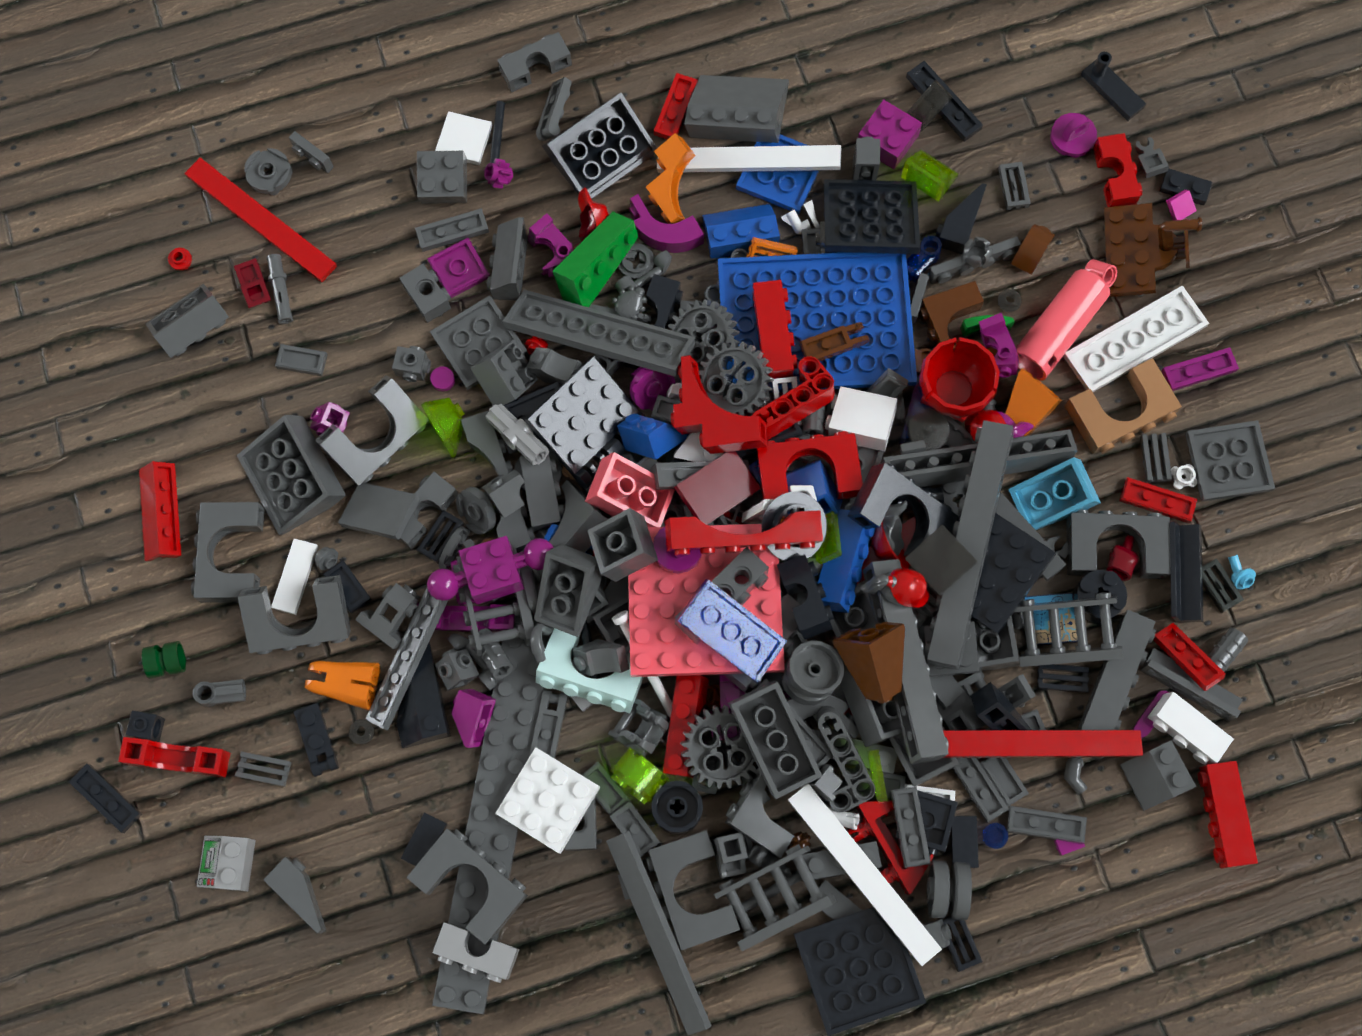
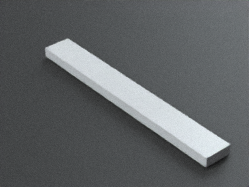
(764, 158)
(865, 875)

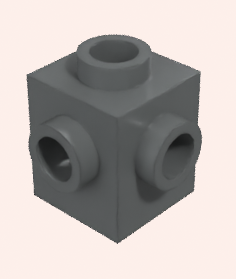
(411, 363)
(456, 669)

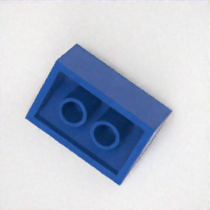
(737, 227)

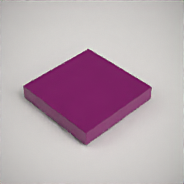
(458, 267)

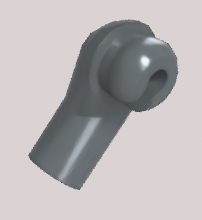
(1072, 774)

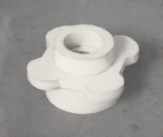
(1188, 471)

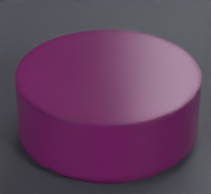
(442, 379)

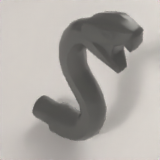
(536, 640)

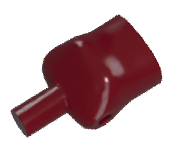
(1123, 559)

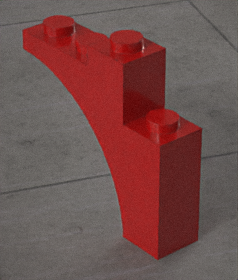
(718, 428)

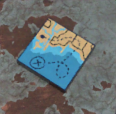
(1066, 618)

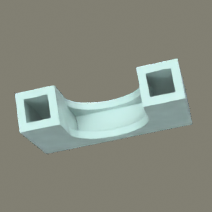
(557, 672)

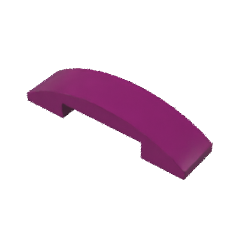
(453, 620)

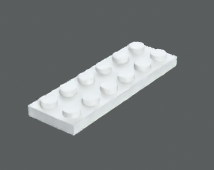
(1135, 339)

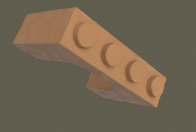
(1102, 431)

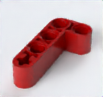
(790, 401)

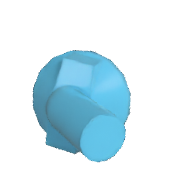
(1241, 578)

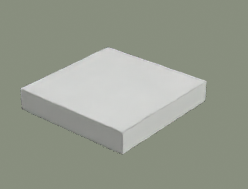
(465, 134)

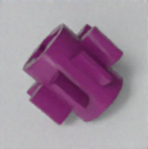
(498, 173)

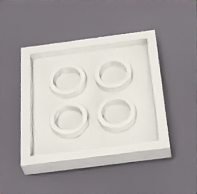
(548, 800)

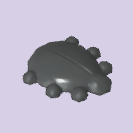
(630, 302)

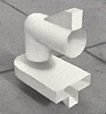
(793, 219)

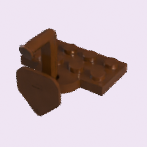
(1141, 247)

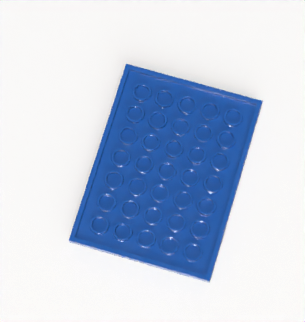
(827, 294)

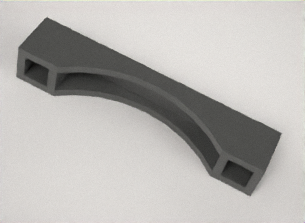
(483, 440)

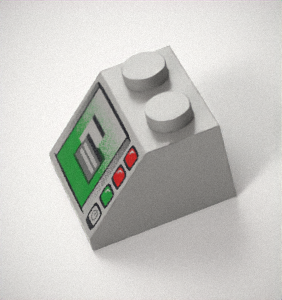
(226, 863)

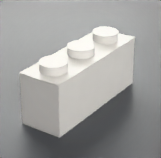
(1190, 728)

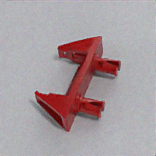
(873, 826)

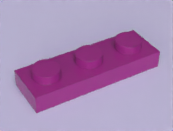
(1200, 369)

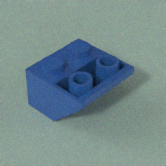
(818, 477)

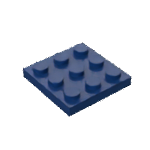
(780, 188)

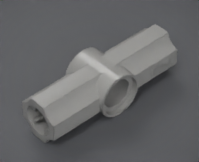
(517, 434)

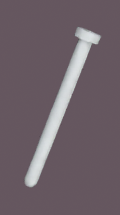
(622, 620)

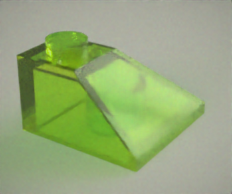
(446, 421)

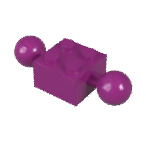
(489, 570)

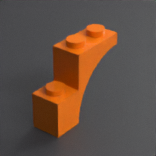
(673, 159)

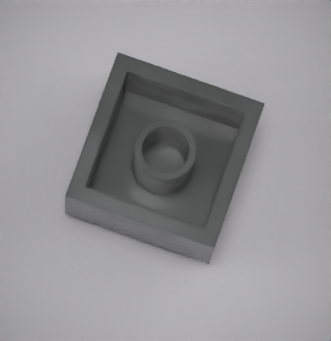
(441, 177)
(622, 545)

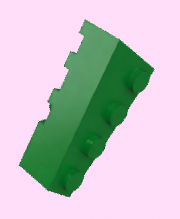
(595, 260)

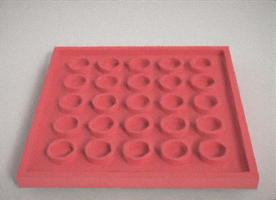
(660, 595)

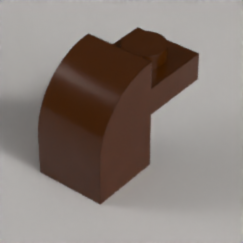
(1033, 248)

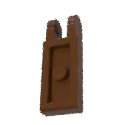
(833, 342)

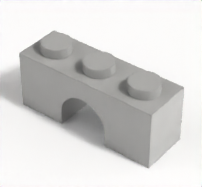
(453, 946)

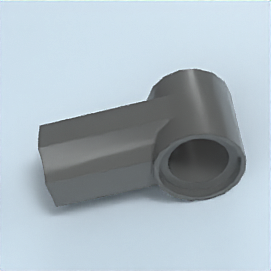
(222, 692)

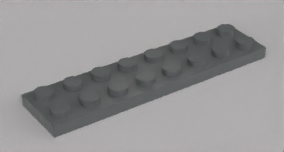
(599, 332)

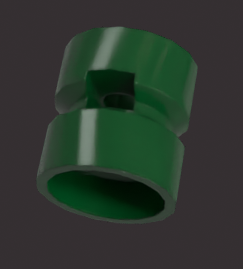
(167, 659)

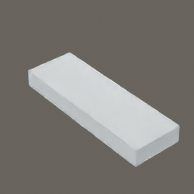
(294, 576)

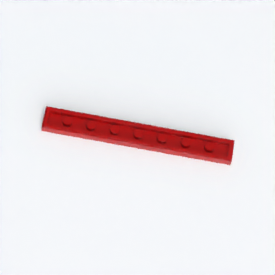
(261, 220)
(1044, 743)

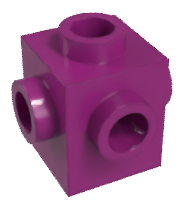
(326, 415)

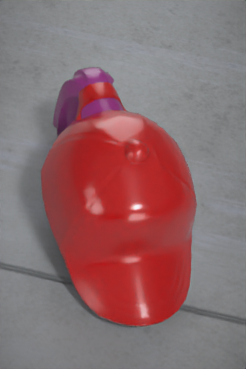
(976, 420)

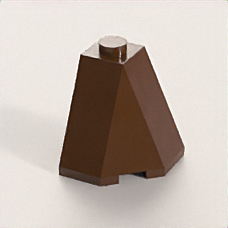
(874, 659)

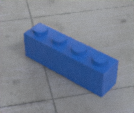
(842, 573)

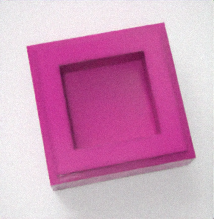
(1181, 205)

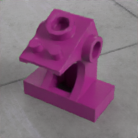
(546, 233)
(996, 335)

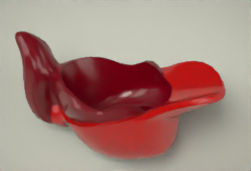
(591, 214)

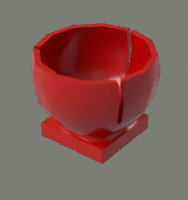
(959, 379)

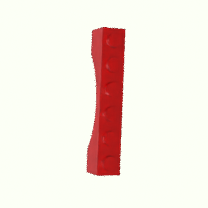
(690, 533)

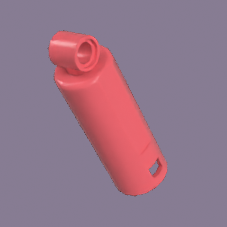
(1065, 318)

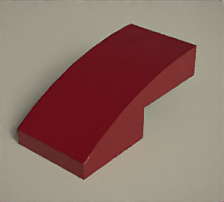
(252, 283)

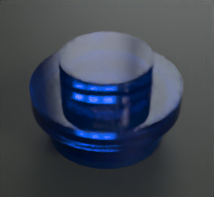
(995, 835)

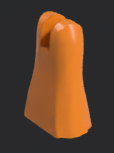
(346, 681)

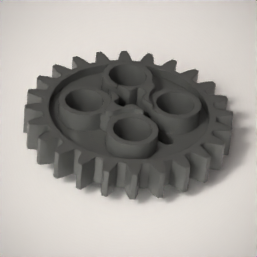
(705, 336)
(752, 390)
(699, 752)

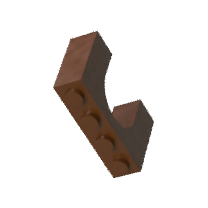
(947, 306)

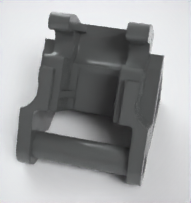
(648, 733)

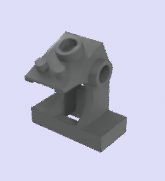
(404, 601)

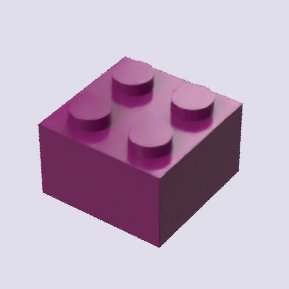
(894, 129)

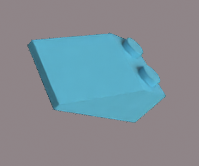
(1055, 494)

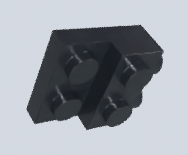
(937, 820)

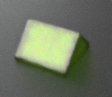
(929, 173)

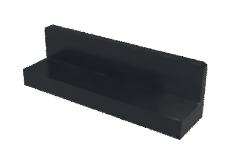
(1186, 572)

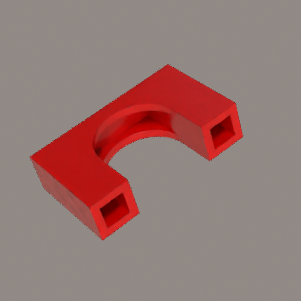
(837, 450)

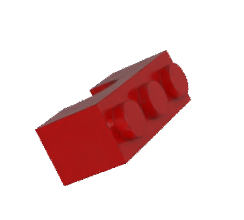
(1115, 153)

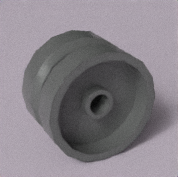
(812, 672)
(949, 890)

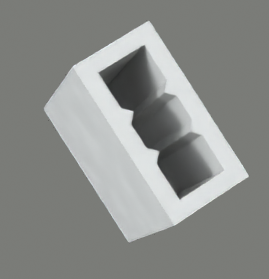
(865, 415)

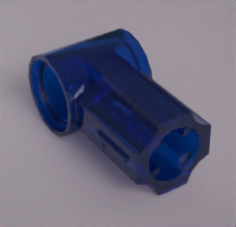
(920, 262)

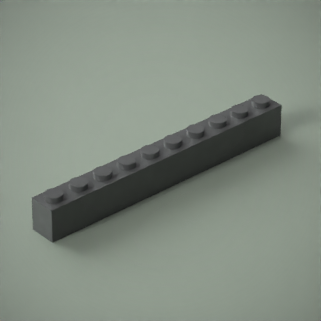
(973, 533)

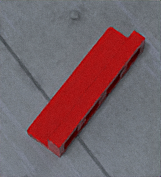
(159, 511)

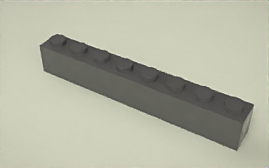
(952, 463)
(916, 702)

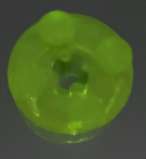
(638, 775)

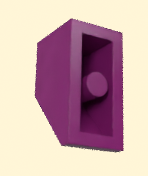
(472, 715)

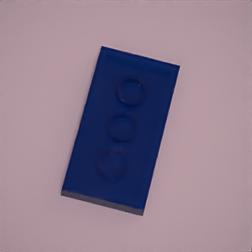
(731, 630)

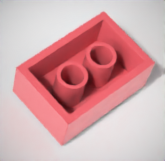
(626, 485)

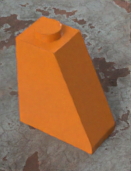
(1031, 401)

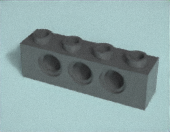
(744, 564)

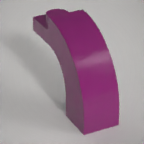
(661, 236)

